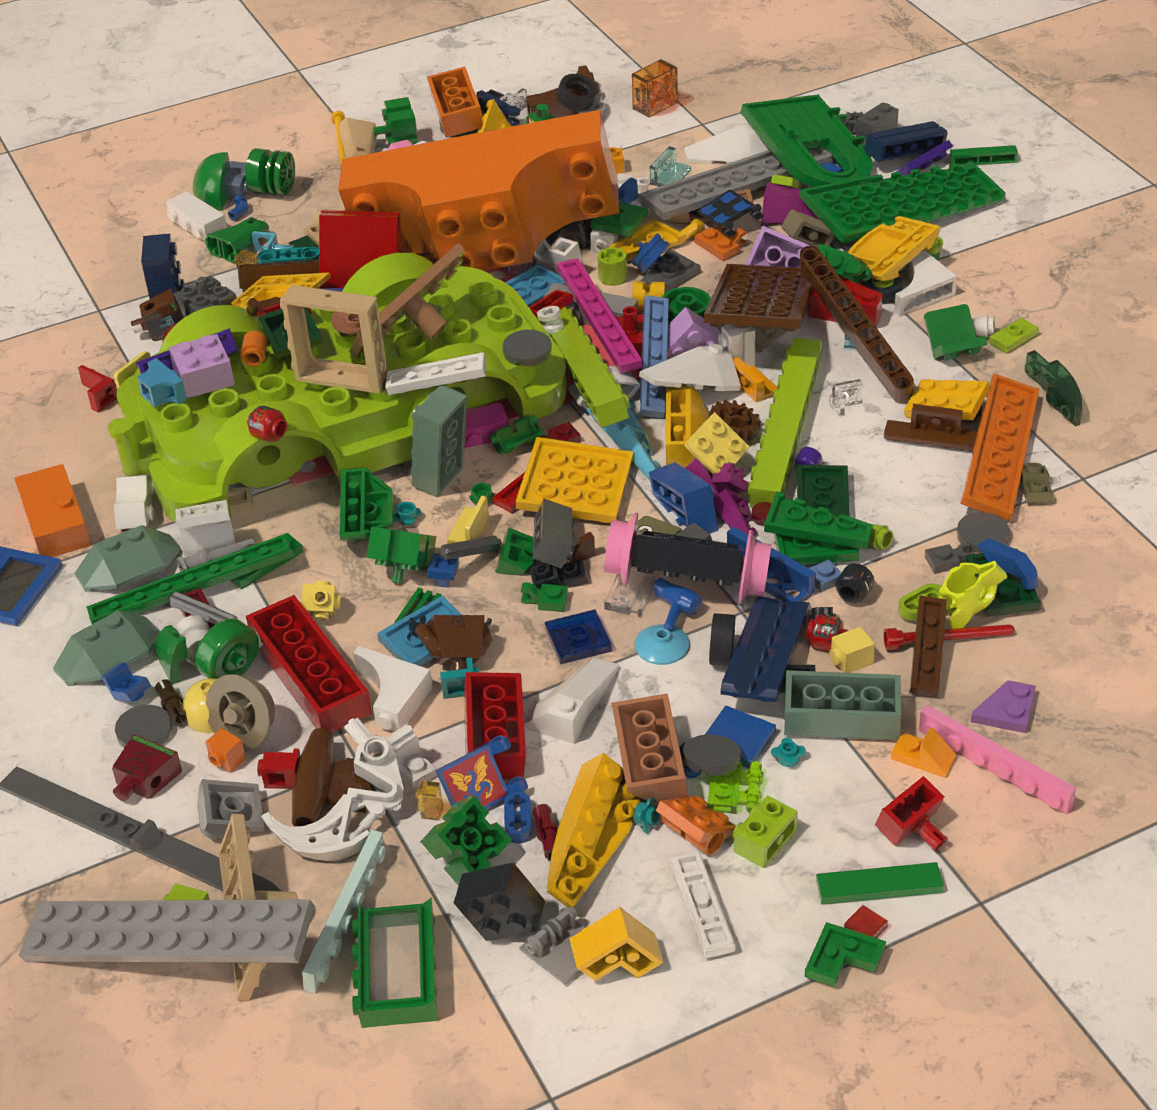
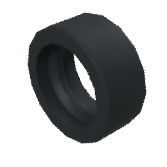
(581, 83)
(722, 639)

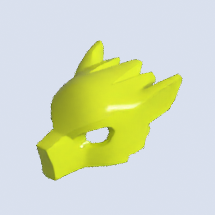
(968, 593)

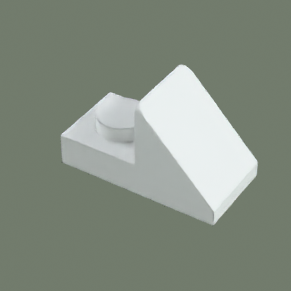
(413, 765)

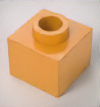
(618, 159)

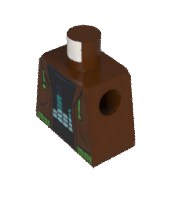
(158, 315)

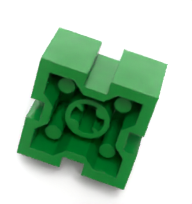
(399, 121)
(400, 550)
(466, 838)

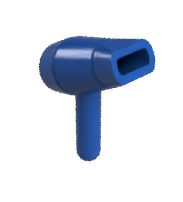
(679, 598)

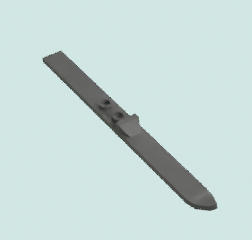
(124, 830)

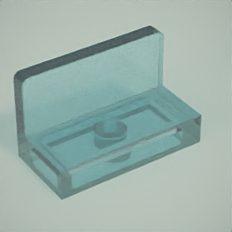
(666, 169)

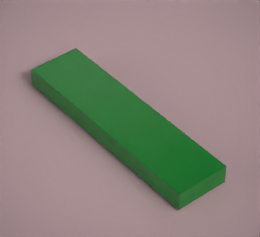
(879, 883)

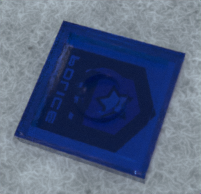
(578, 636)

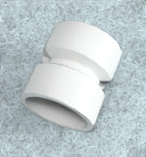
(193, 630)

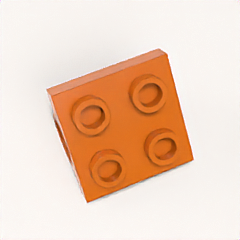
(696, 822)

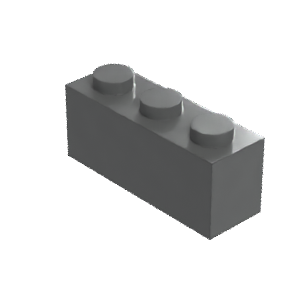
(553, 533)

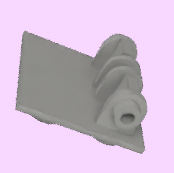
(552, 945)

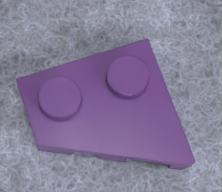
(1007, 707)

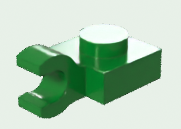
(548, 597)

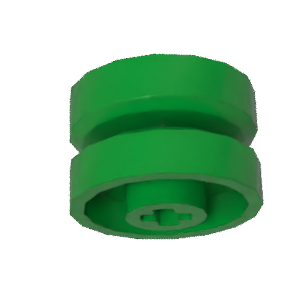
(689, 297)

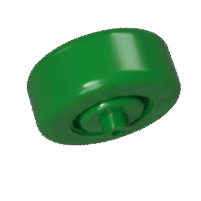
(227, 649)

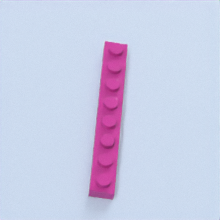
(599, 316)

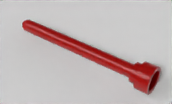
(896, 638)

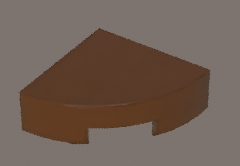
(585, 548)

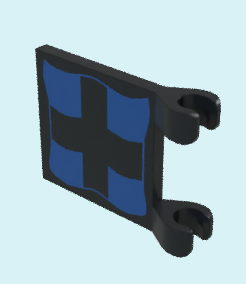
(727, 209)

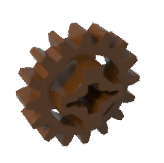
(738, 418)

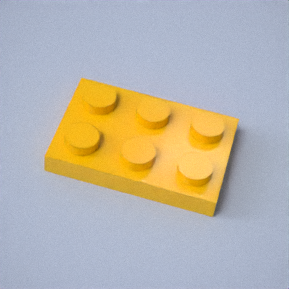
(950, 394)

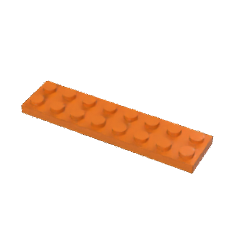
(1000, 447)

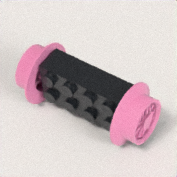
(686, 556)

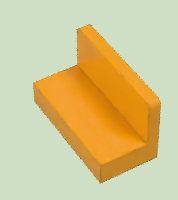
(753, 381)

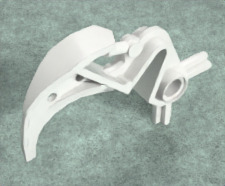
(379, 771)

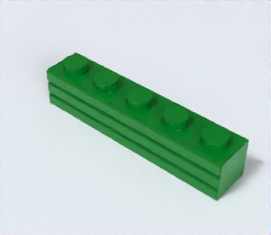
(984, 155)

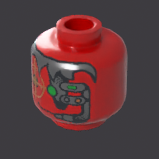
(267, 424)
(822, 630)

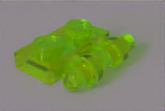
(725, 793)

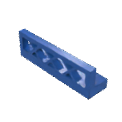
(781, 567)

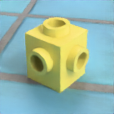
(321, 590)

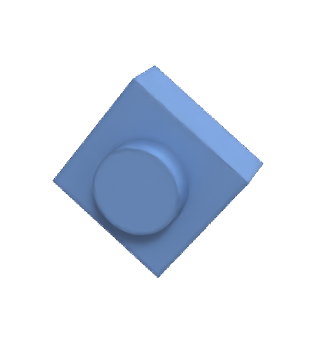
(825, 575)

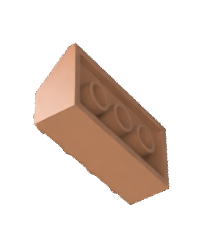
(649, 748)

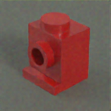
(278, 769)

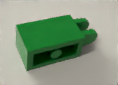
(846, 264)

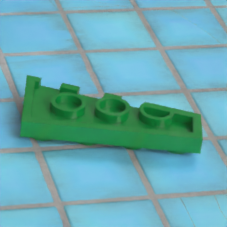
(805, 522)

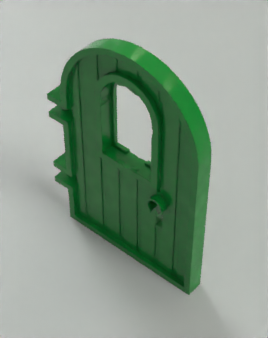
(805, 123)

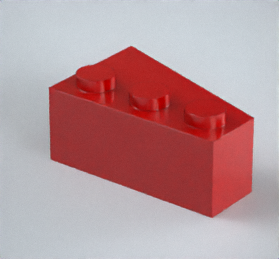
(867, 298)

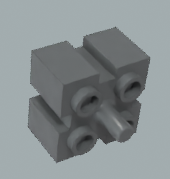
(205, 294)

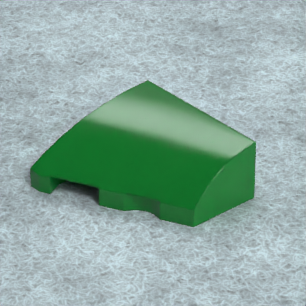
(515, 553)
(170, 650)

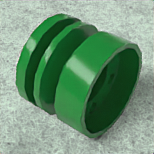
(270, 171)

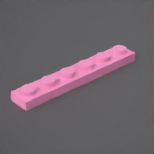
(999, 760)

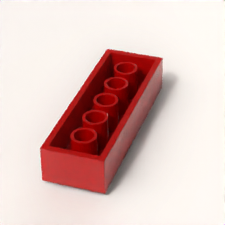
(309, 665)

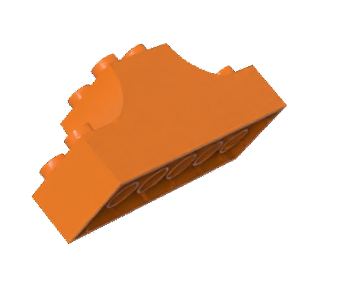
(489, 188)

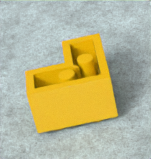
(616, 942)

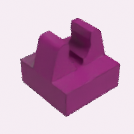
(730, 478)

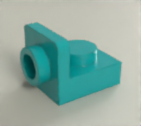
(454, 680)

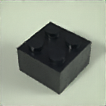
(499, 901)

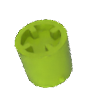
(612, 266)

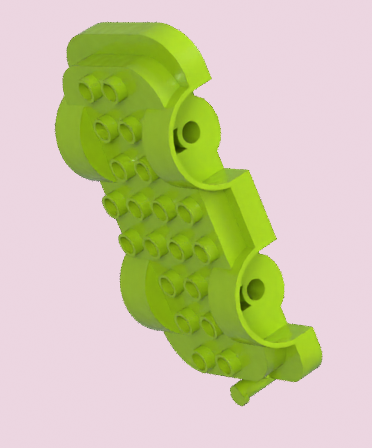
(206, 442)

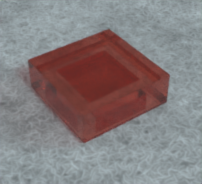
(866, 922)

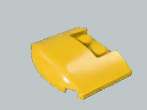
(893, 246)
(277, 285)

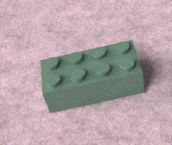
(438, 440)
(843, 705)

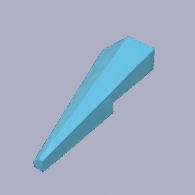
(632, 437)

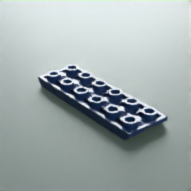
(765, 649)

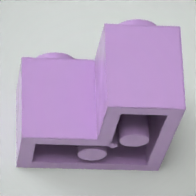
(689, 332)

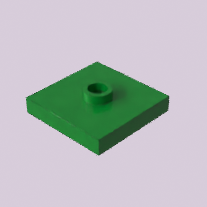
(623, 223)

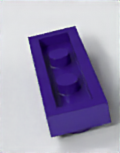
(927, 158)

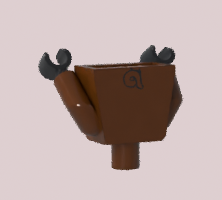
(454, 638)

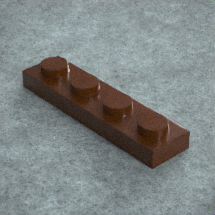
(928, 646)

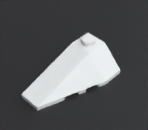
(726, 146)
(696, 368)
(571, 704)

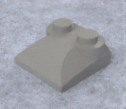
(223, 798)

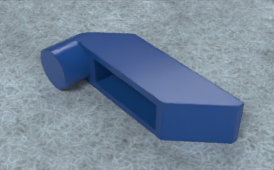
(1011, 561)

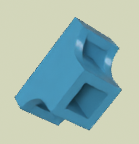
(161, 384)

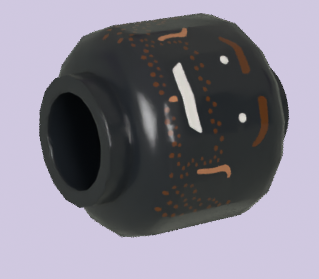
(854, 583)

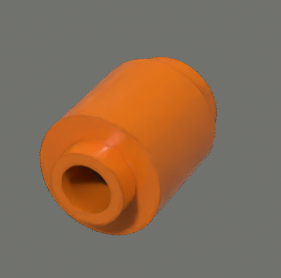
(254, 348)

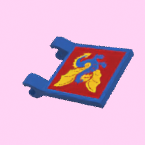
(479, 776)

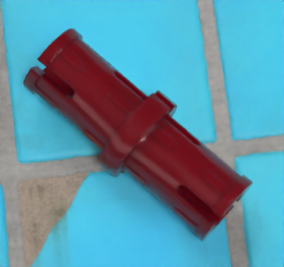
(546, 828)

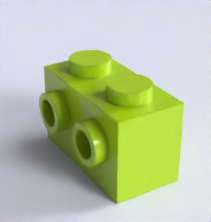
(765, 831)

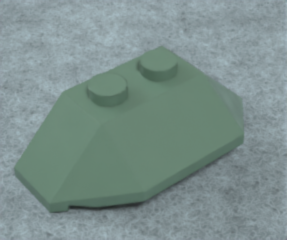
(126, 558)
(104, 645)

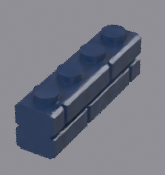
(904, 141)

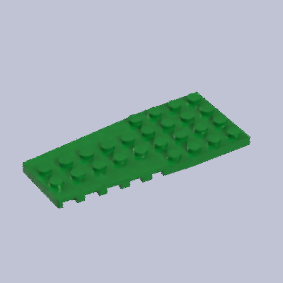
(863, 203)

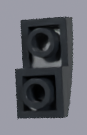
(570, 575)

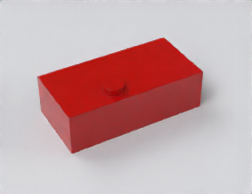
(493, 709)

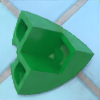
(209, 180)

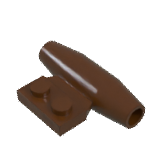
(321, 778)

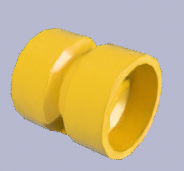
(641, 289)

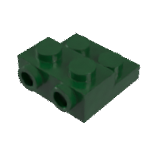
(272, 327)

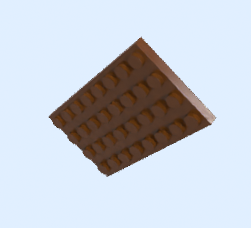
(759, 297)

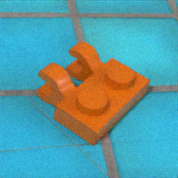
(718, 244)

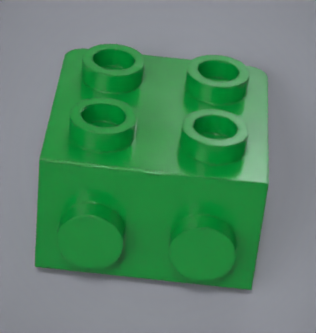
(952, 332)

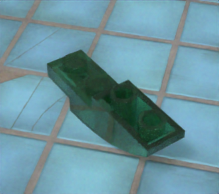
(1059, 383)

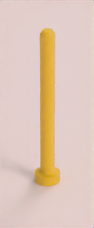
(336, 118)

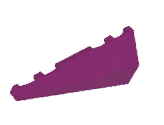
(778, 203)
(729, 504)

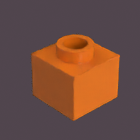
(225, 750)

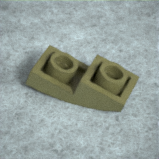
(1036, 483)

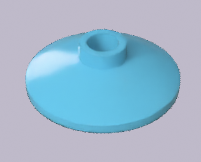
(661, 646)

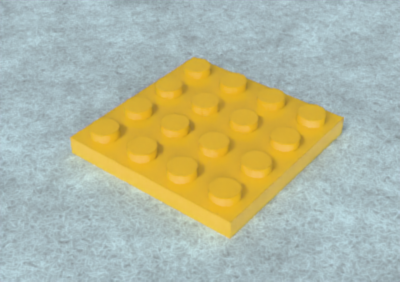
(576, 476)

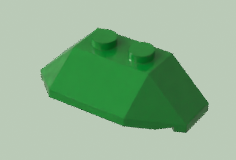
(363, 504)

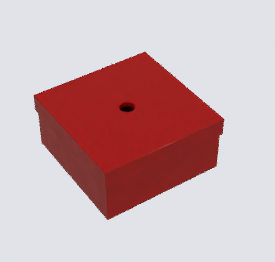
(354, 239)

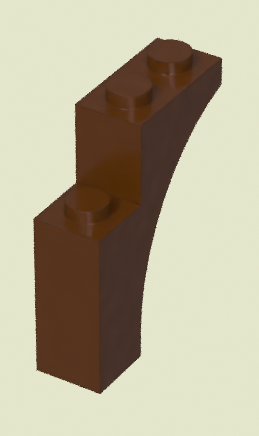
(550, 97)

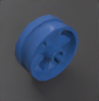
(649, 252)

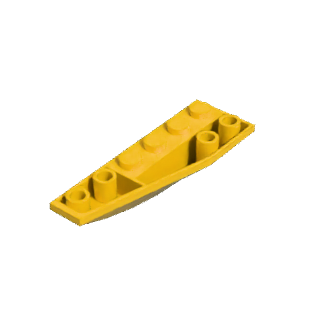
(683, 417)
(590, 829)

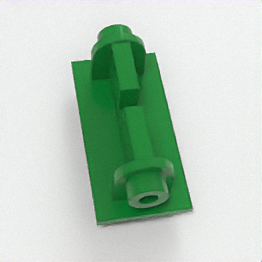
(526, 431)

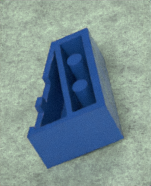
(685, 496)

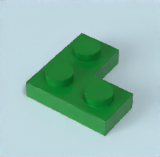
(842, 946)

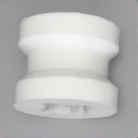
(550, 319)

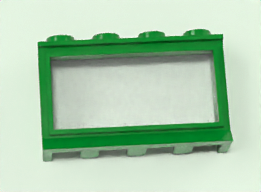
(395, 965)

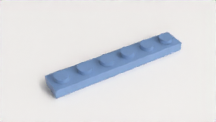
(654, 352)

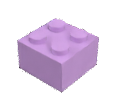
(202, 365)

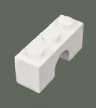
(560, 251)

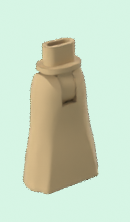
(357, 137)

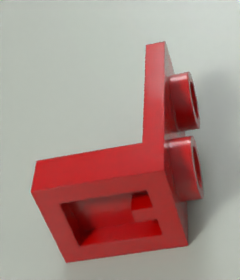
(102, 388)

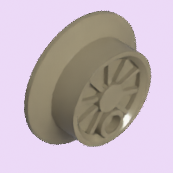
(241, 708)

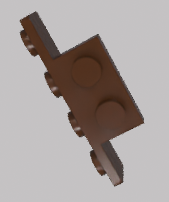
(932, 427)

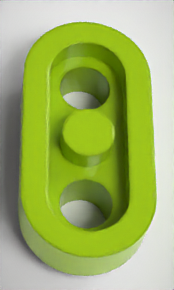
(908, 604)

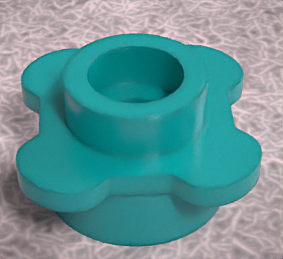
(406, 513)
(788, 753)
(646, 815)

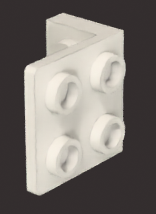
(205, 527)

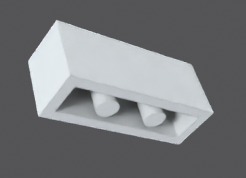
(195, 215)

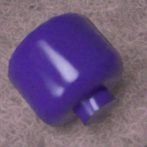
(808, 456)

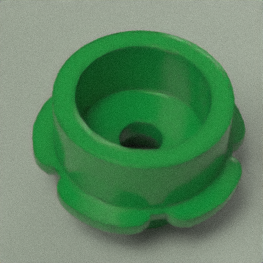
(479, 490)

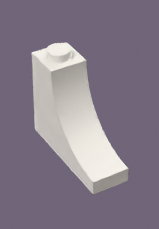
(928, 284)
(400, 683)

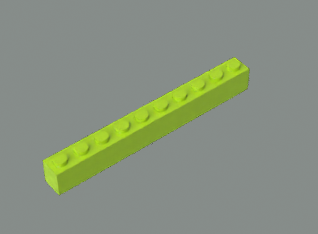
(590, 373)
(785, 421)

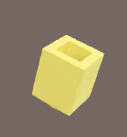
(852, 650)

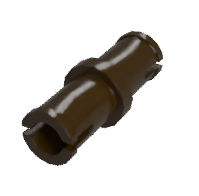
(171, 702)

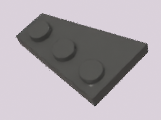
(685, 271)

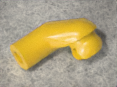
(694, 228)

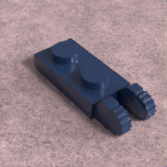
(507, 110)

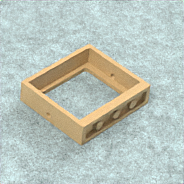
(328, 372)

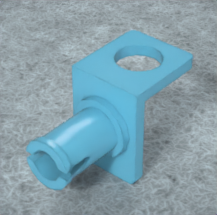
(272, 241)

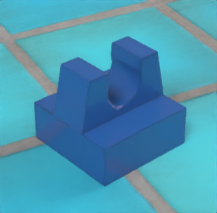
(442, 569)

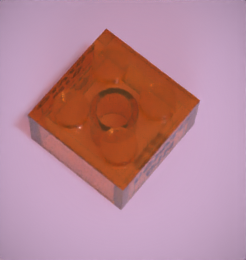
(655, 88)

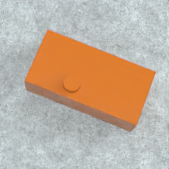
(455, 101)
(52, 511)

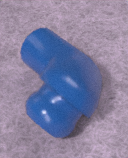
(240, 208)

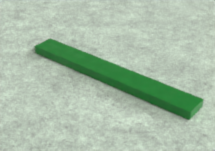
(198, 577)

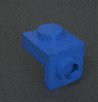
(125, 685)

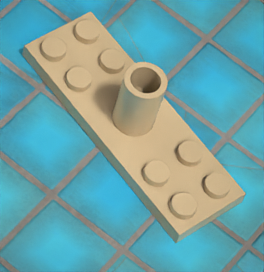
(238, 884)

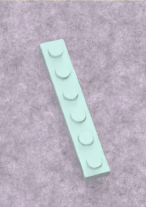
(341, 917)

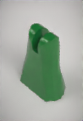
(232, 240)

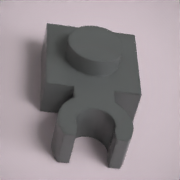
(945, 558)

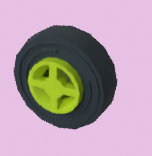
(887, 288)

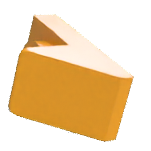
(927, 754)

